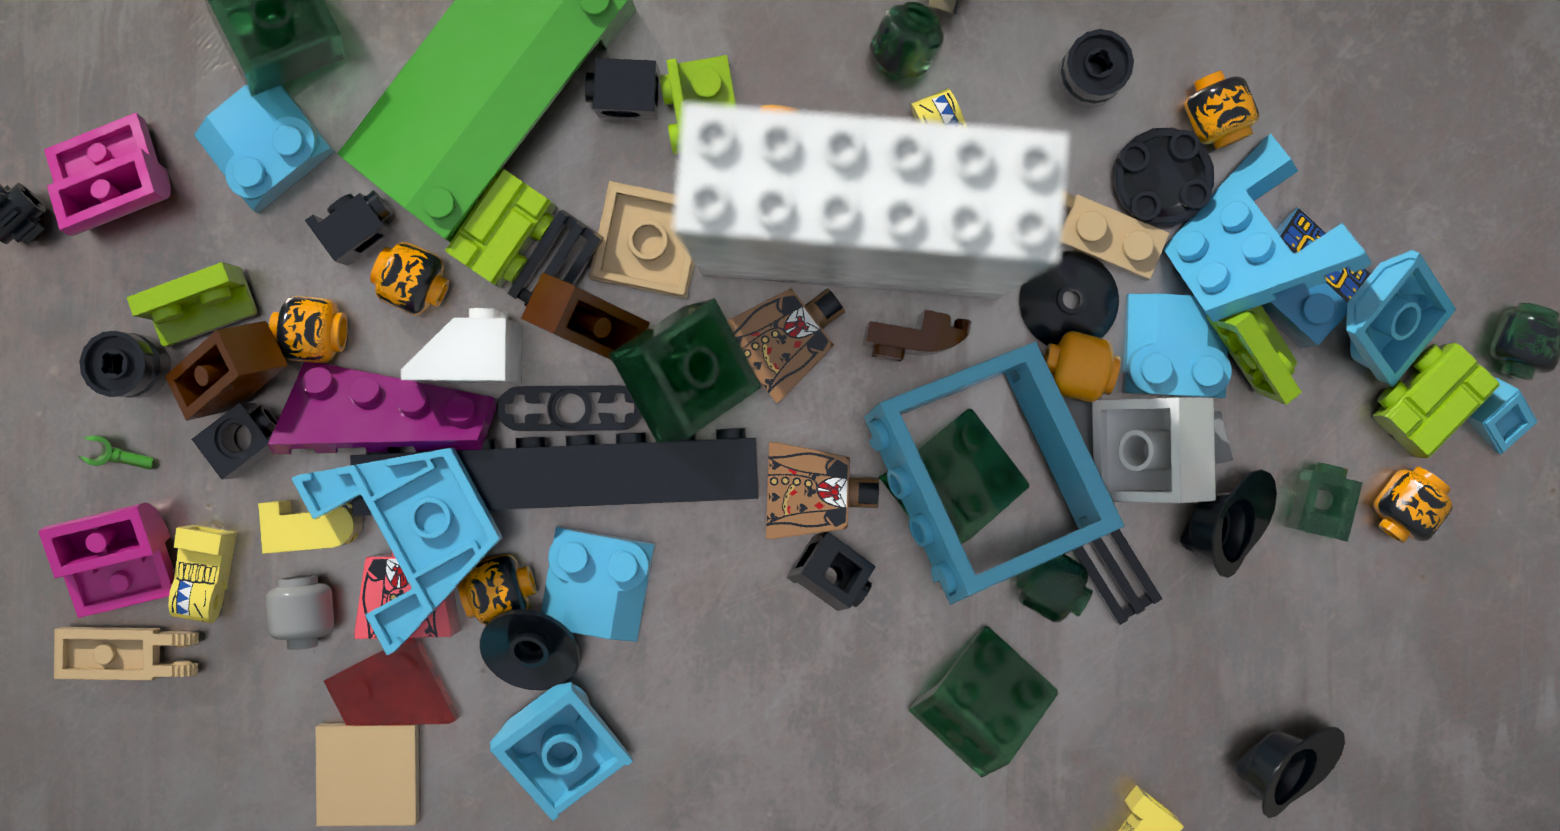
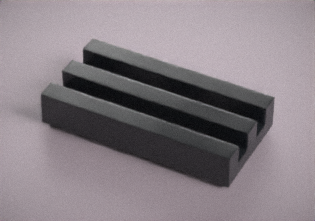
(578, 229)
(1136, 605)

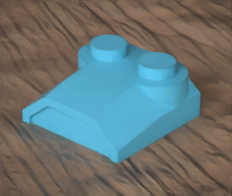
(262, 144)
(1396, 315)
(1172, 348)
(597, 583)
(559, 748)

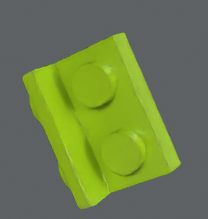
(695, 82)
(195, 303)
(1260, 353)

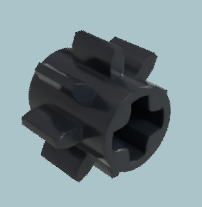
(19, 214)

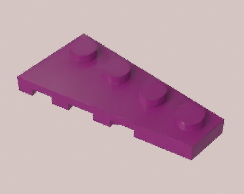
(363, 409)

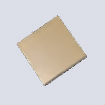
(641, 244)
(367, 775)

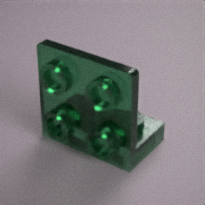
(969, 474)
(986, 703)

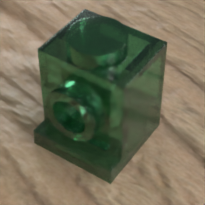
(1337, 515)

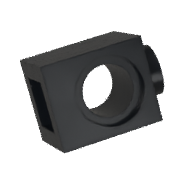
(624, 88)
(218, 442)

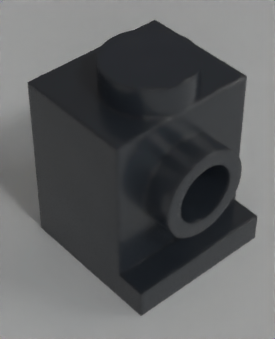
(352, 226)
(851, 569)

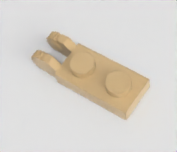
(1111, 236)
(119, 653)

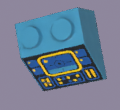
(1311, 312)

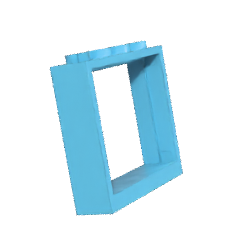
(1057, 439)

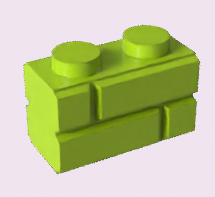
(502, 229)
(1434, 399)

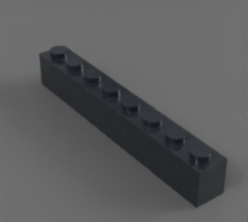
(604, 473)

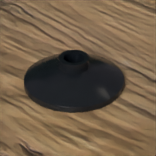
(1043, 303)
(529, 649)

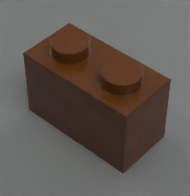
(581, 316)
(226, 369)

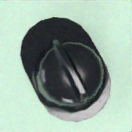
(1233, 523)
(1288, 766)

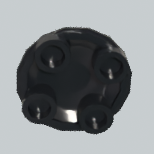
(1164, 176)

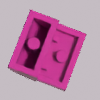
(105, 175)
(111, 558)

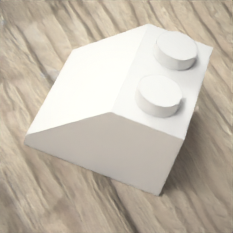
(471, 351)
(1155, 449)

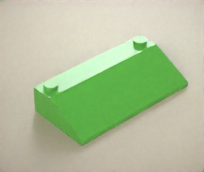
(474, 99)

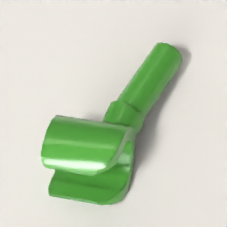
(116, 455)

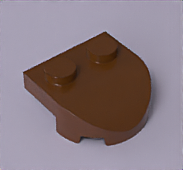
(930, 337)

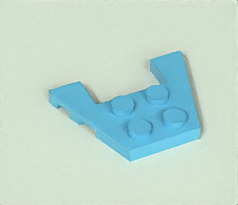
(1235, 254)
(428, 519)

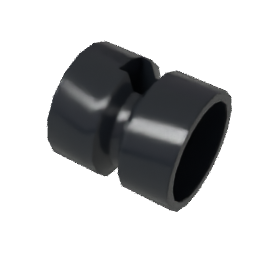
(1095, 68)
(124, 364)

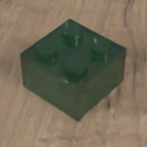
(276, 39)
(685, 371)

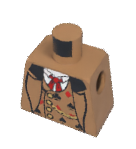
(786, 338)
(812, 491)

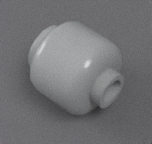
(299, 611)

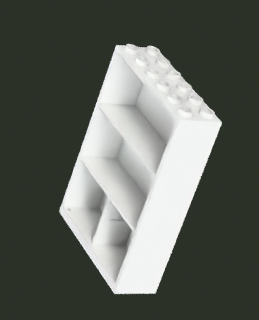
(868, 200)

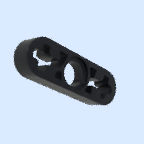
(533, 395)

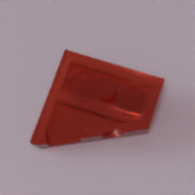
(392, 690)

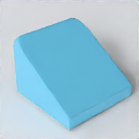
(1503, 417)

